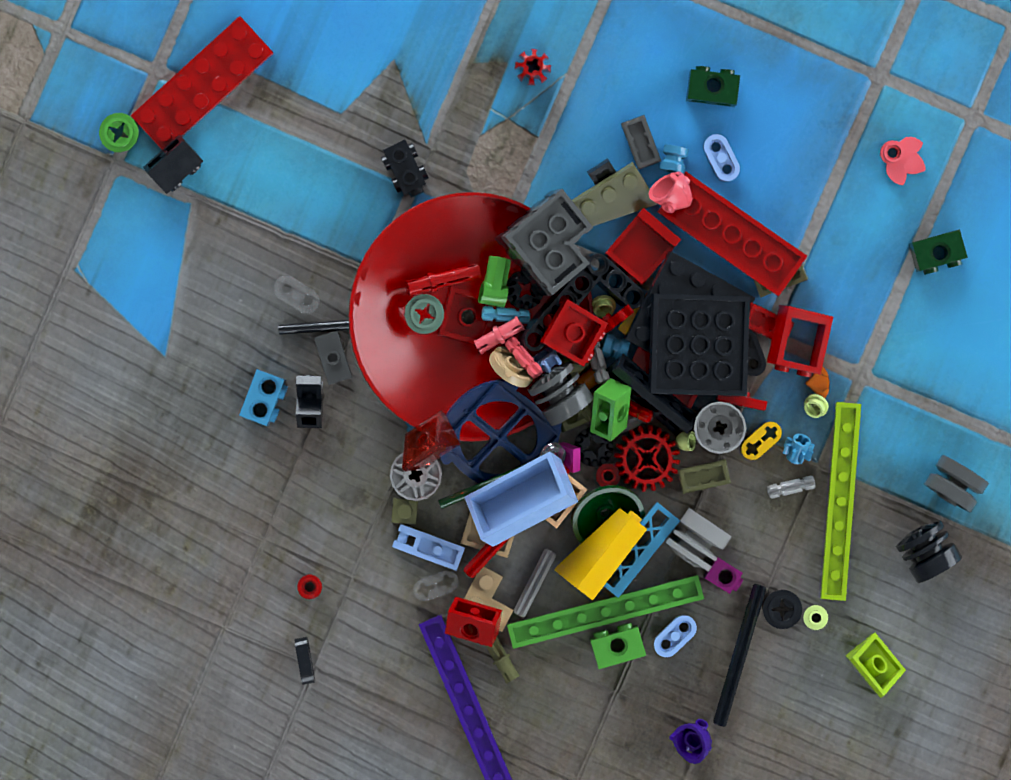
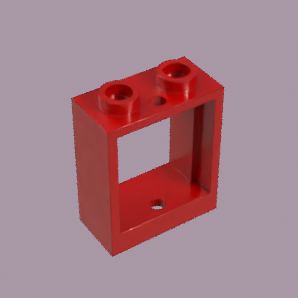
(780, 337)

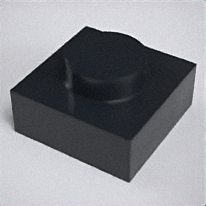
(601, 171)

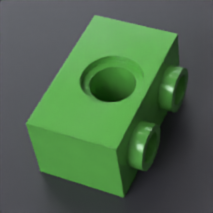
(610, 409)
(632, 648)

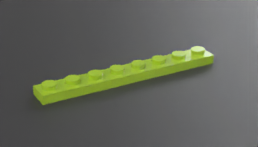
(840, 501)

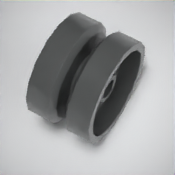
(956, 483)

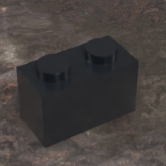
(173, 164)

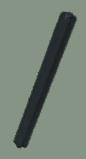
(739, 655)

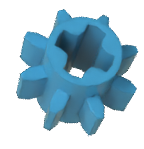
(798, 448)

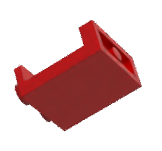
(642, 247)

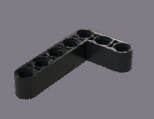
(590, 279)

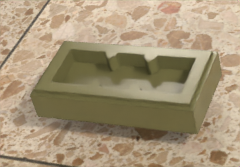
(704, 476)

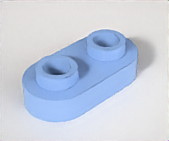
(723, 157)
(675, 636)

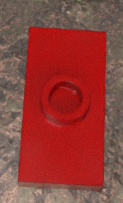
(763, 321)
(744, 401)

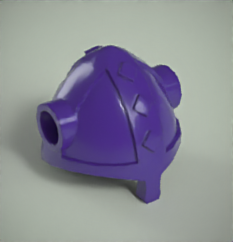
(692, 738)

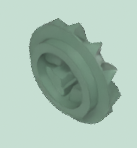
(435, 310)

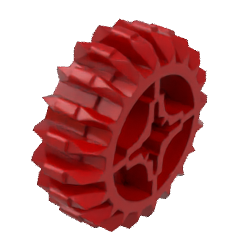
(663, 472)

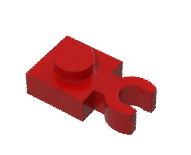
(617, 318)

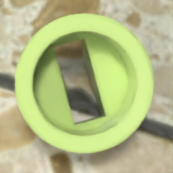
(686, 441)

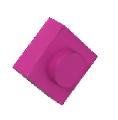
(572, 457)

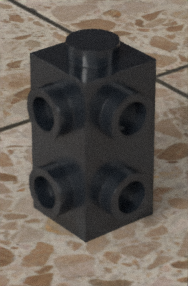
(409, 177)

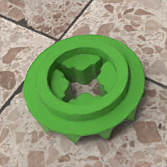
(116, 121)

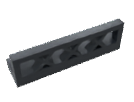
(665, 407)

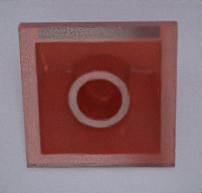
(428, 442)

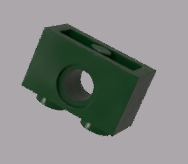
(699, 93)
(953, 251)

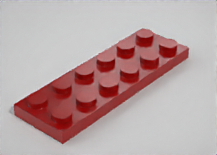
(202, 83)
(737, 238)

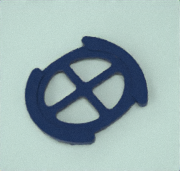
(465, 410)

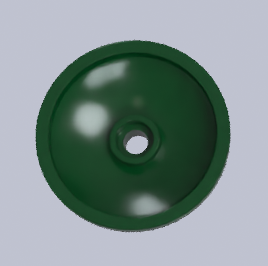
(588, 514)

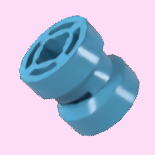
(673, 160)
(614, 347)

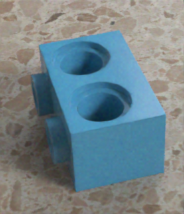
(258, 395)

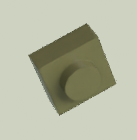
(404, 511)

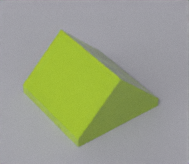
(876, 664)

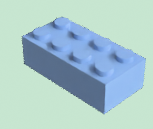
(521, 499)

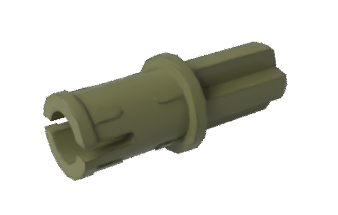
(502, 661)

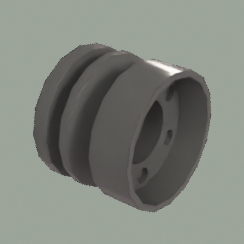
(562, 396)

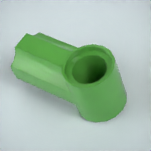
(494, 288)

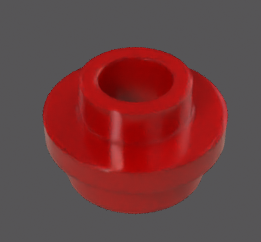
(600, 473)
(309, 594)

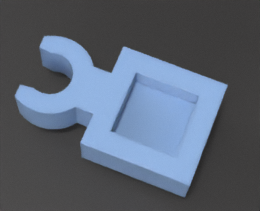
(547, 359)

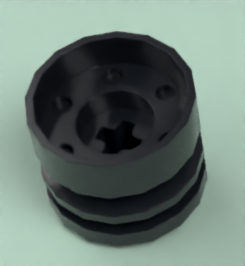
(929, 552)

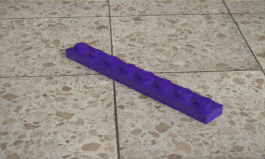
(464, 699)

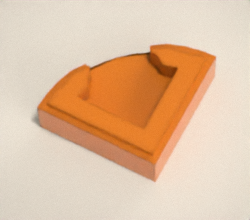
(819, 383)

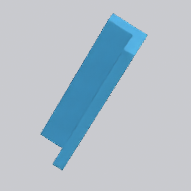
(646, 551)

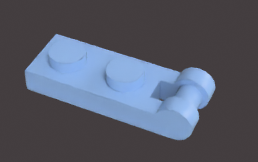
(429, 547)

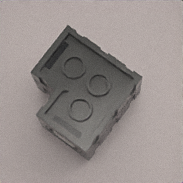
(545, 242)

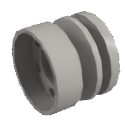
(707, 420)
(411, 488)
(698, 540)

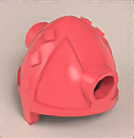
(672, 192)

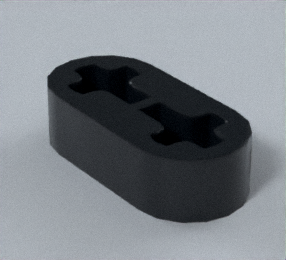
(304, 660)

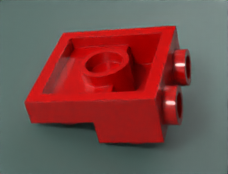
(574, 333)

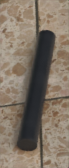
(313, 327)

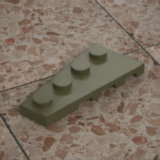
(615, 196)

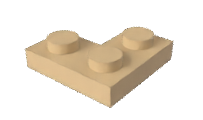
(482, 591)

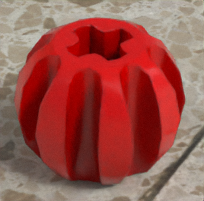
(529, 60)

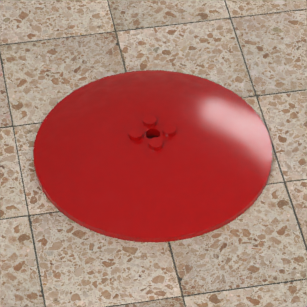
(431, 371)

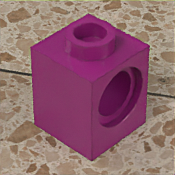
(719, 565)

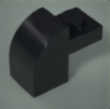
(309, 401)

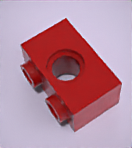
(473, 621)

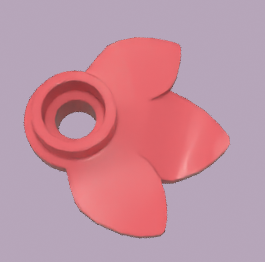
(905, 161)

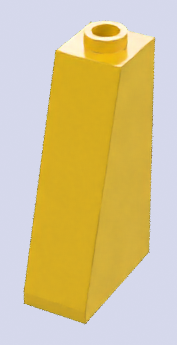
(602, 553)

